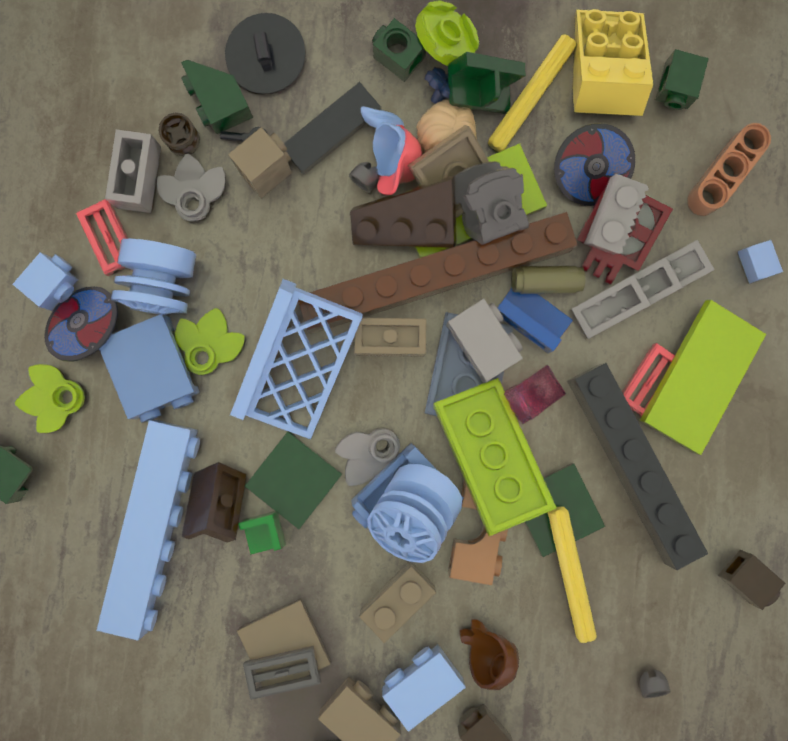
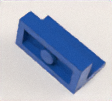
(534, 319)

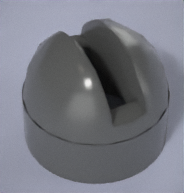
(365, 176)
(654, 686)

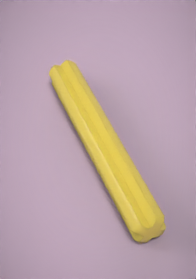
(532, 93)
(572, 574)

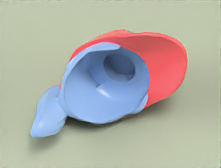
(393, 149)

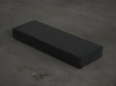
(330, 128)

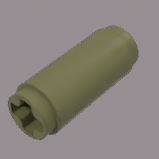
(548, 279)

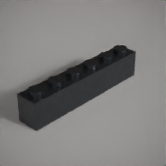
(637, 467)

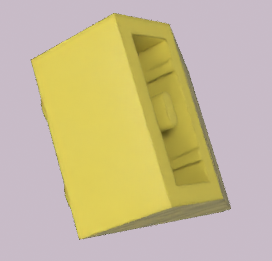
(611, 63)

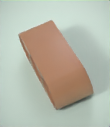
(739, 158)

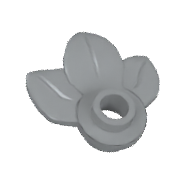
(191, 184)
(363, 458)

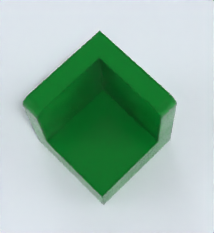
(263, 532)

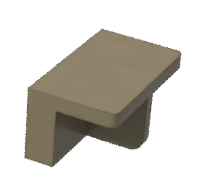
(391, 337)

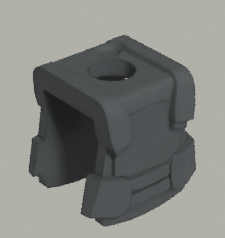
(490, 201)

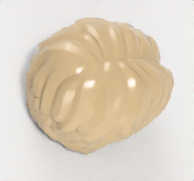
(441, 122)

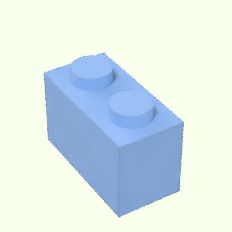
(422, 686)

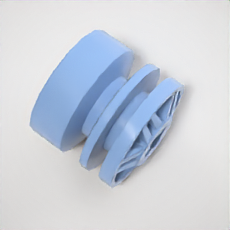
(153, 276)
(415, 513)

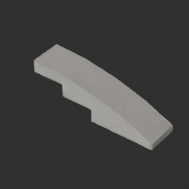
(643, 289)

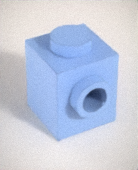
(47, 281)

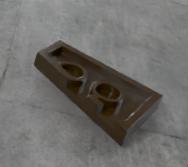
(409, 219)

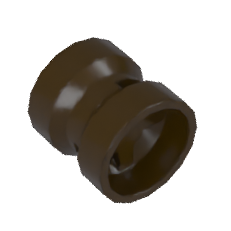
(178, 127)

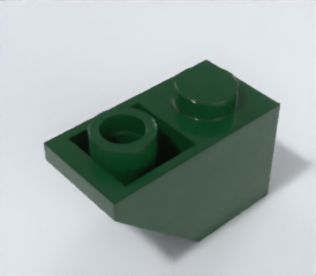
(219, 96)

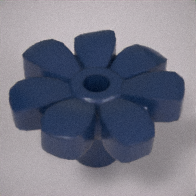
(440, 82)

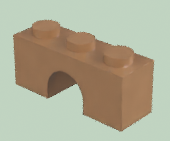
(476, 558)

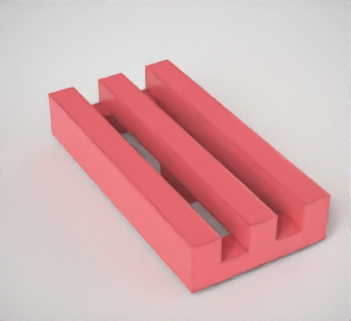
(95, 209)
(639, 374)

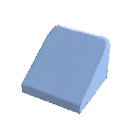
(760, 261)

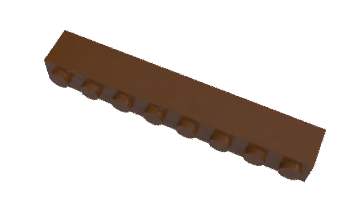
(445, 270)

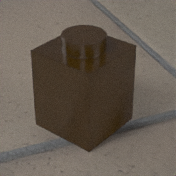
(752, 580)
(481, 726)

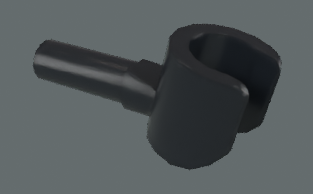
(240, 137)

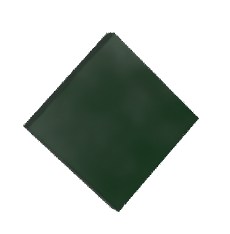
(293, 480)
(570, 492)

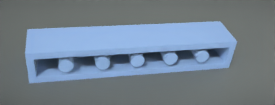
(148, 530)

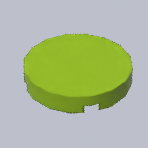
(445, 32)

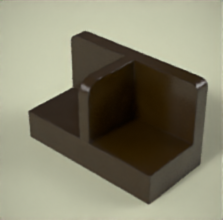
(214, 503)

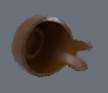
(491, 657)

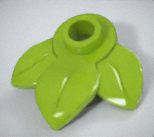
(208, 336)
(47, 400)

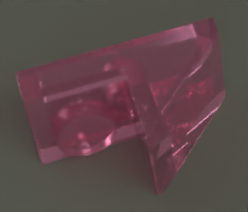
(534, 394)

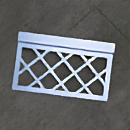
(267, 349)

